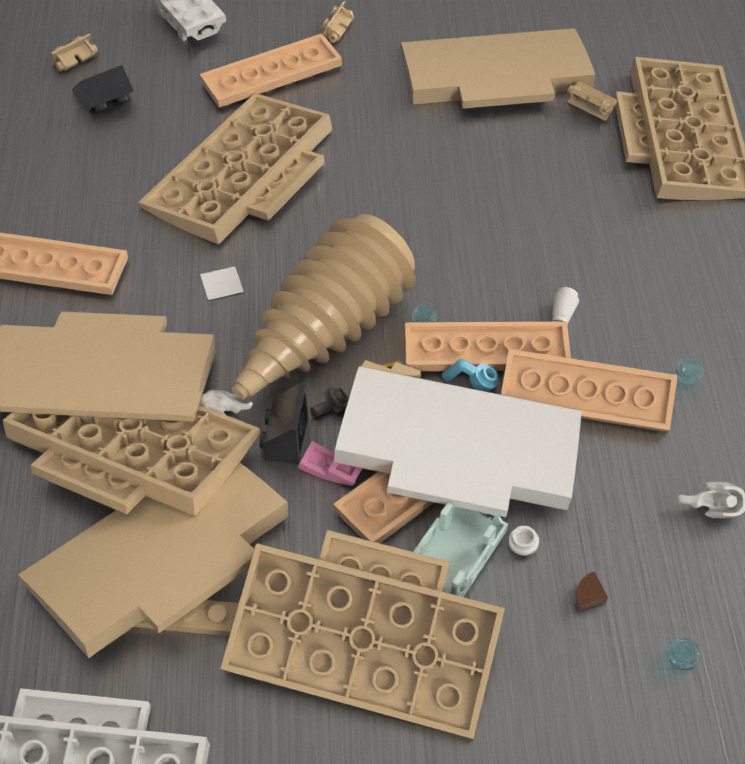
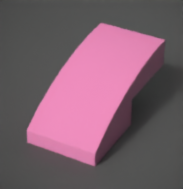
(320, 463)

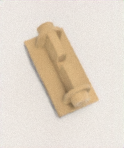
(338, 24)
(64, 56)
(591, 100)

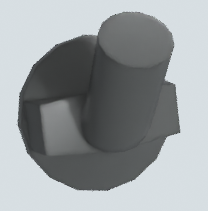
(335, 400)

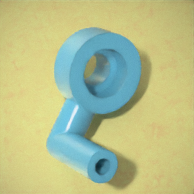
(481, 377)

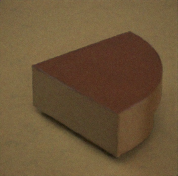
(590, 593)

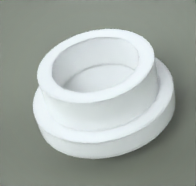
(523, 540)

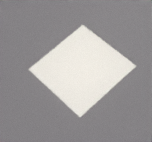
(221, 283)

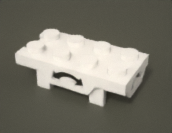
(191, 16)

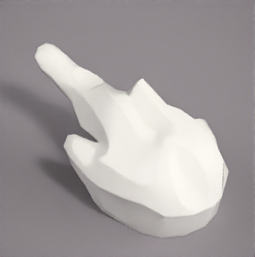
(223, 401)
(722, 500)

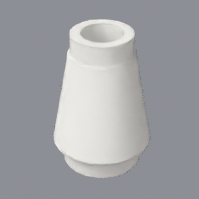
(564, 304)

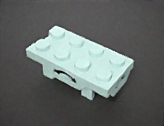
(464, 540)

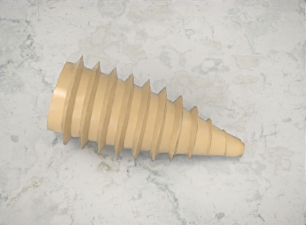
(329, 299)

